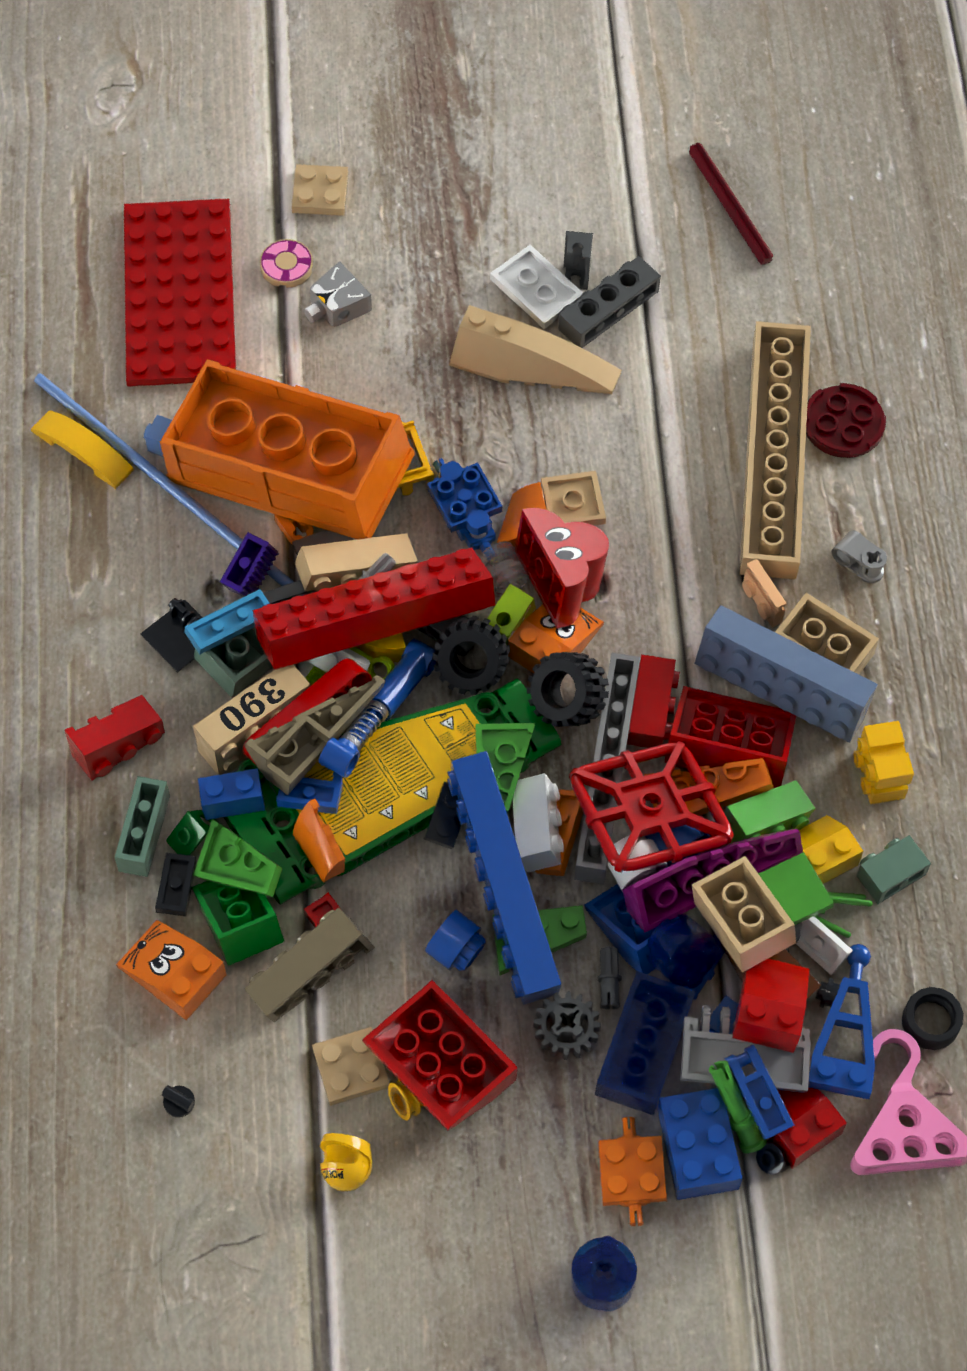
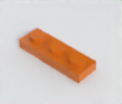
(571, 815)

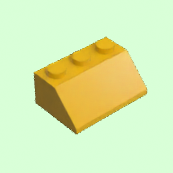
(830, 848)

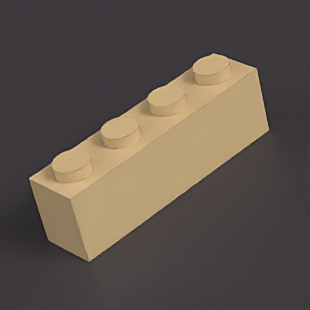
(344, 561)

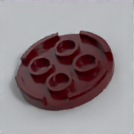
(845, 420)

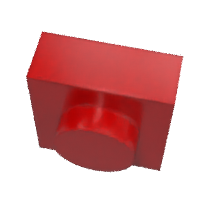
(319, 908)

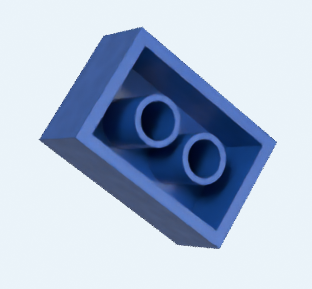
(699, 1144)

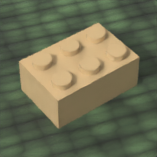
(829, 634)
(744, 914)

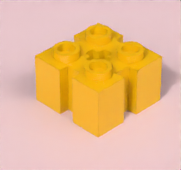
(883, 762)

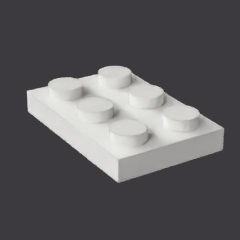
(535, 285)

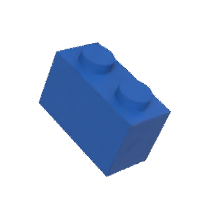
(231, 794)

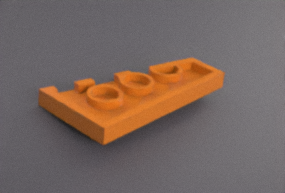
(732, 783)

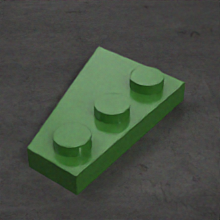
(506, 750)
(235, 863)
(562, 928)

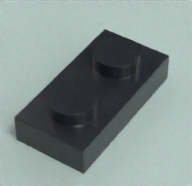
(444, 822)
(176, 884)

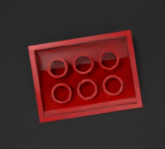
(732, 730)
(441, 1056)

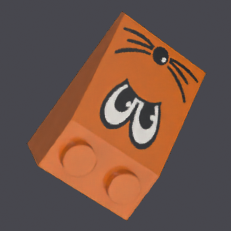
(540, 637)
(173, 968)

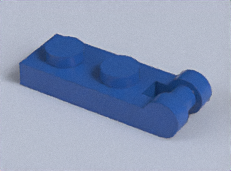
(760, 1093)

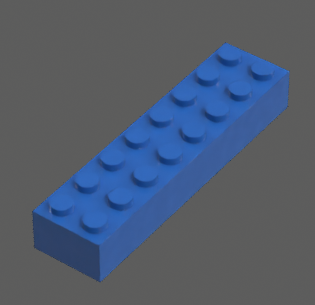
(505, 878)

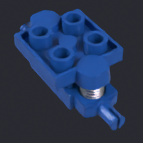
(465, 502)

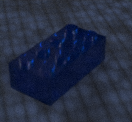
(644, 1043)

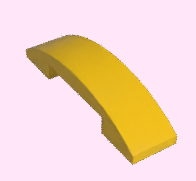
(85, 446)

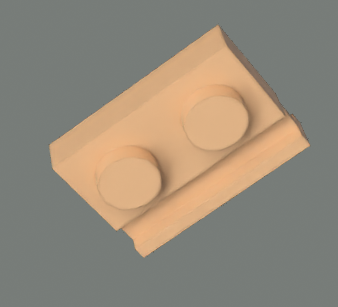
(764, 593)

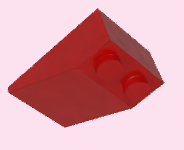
(772, 1005)
(815, 1124)

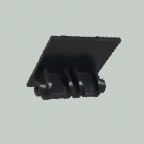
(168, 634)

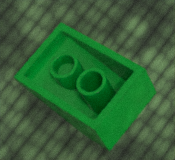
(239, 920)

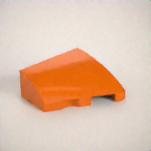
(526, 497)
(318, 842)

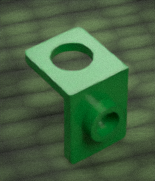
(188, 833)

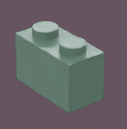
(893, 868)

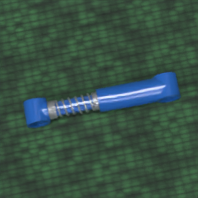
(343, 753)

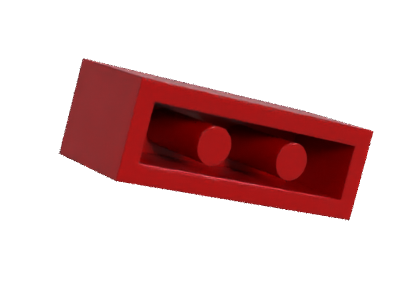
(653, 702)

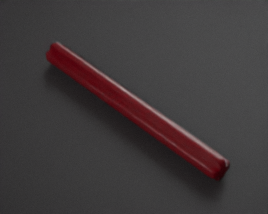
(731, 203)

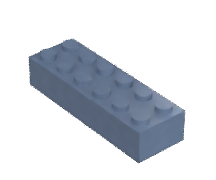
(785, 673)

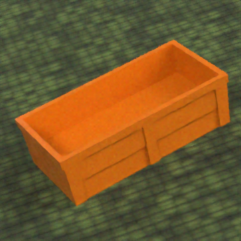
(287, 450)

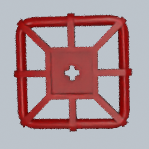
(644, 820)

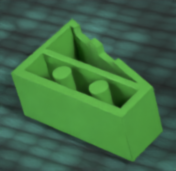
(770, 812)

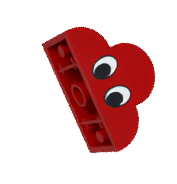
(561, 561)

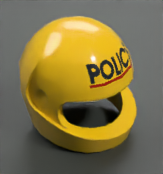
(345, 1161)

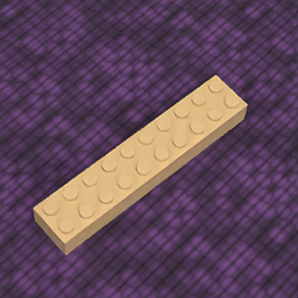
(776, 449)

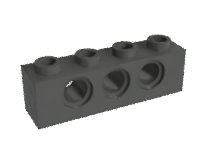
(609, 302)

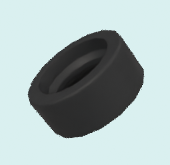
(942, 998)

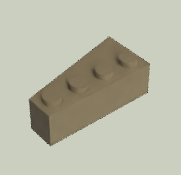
(307, 964)

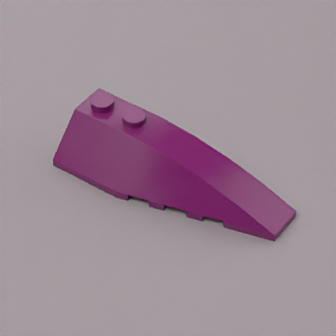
(671, 891)

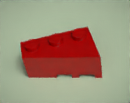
(114, 737)

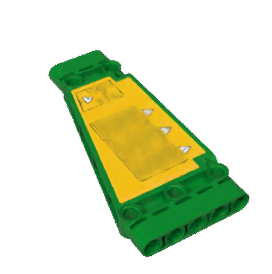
(391, 785)

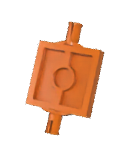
(632, 1171)

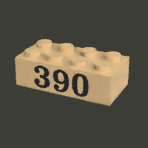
(225, 730)

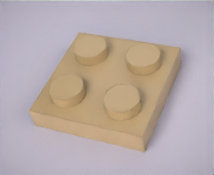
(320, 190)
(574, 497)
(349, 1067)

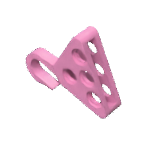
(892, 1137)

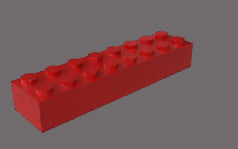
(373, 608)

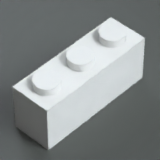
(537, 822)

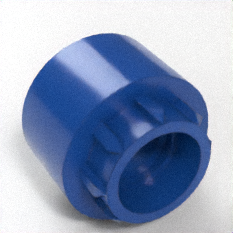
(456, 942)

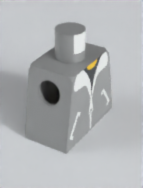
(338, 297)

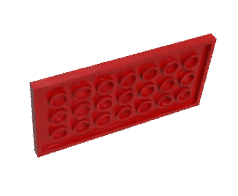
(177, 290)

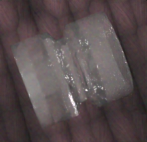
(504, 566)

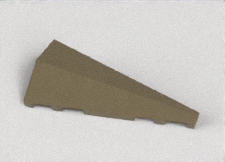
(295, 747)

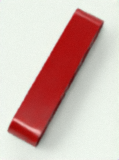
(331, 685)

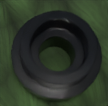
(827, 993)

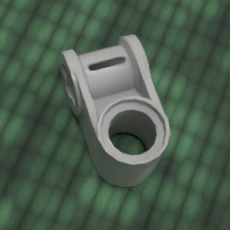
(859, 555)

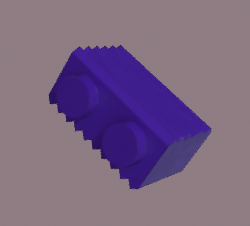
(249, 565)

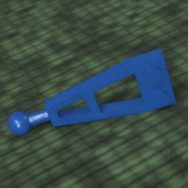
(325, 792)
(838, 1074)

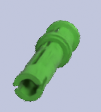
(741, 1117)

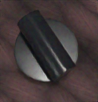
(178, 1100)
(772, 1158)

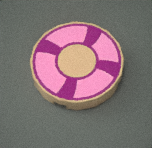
(286, 263)

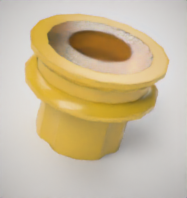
(403, 1100)

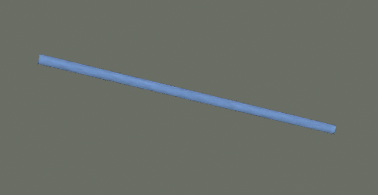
(150, 470)

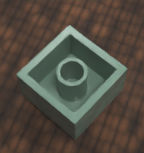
(236, 662)

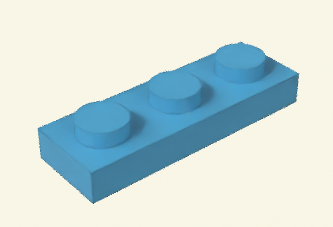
(225, 622)

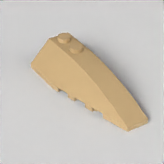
(519, 352)

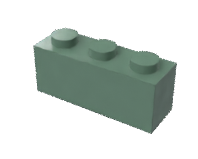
(142, 826)

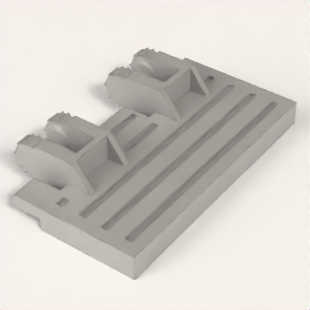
(704, 1048)

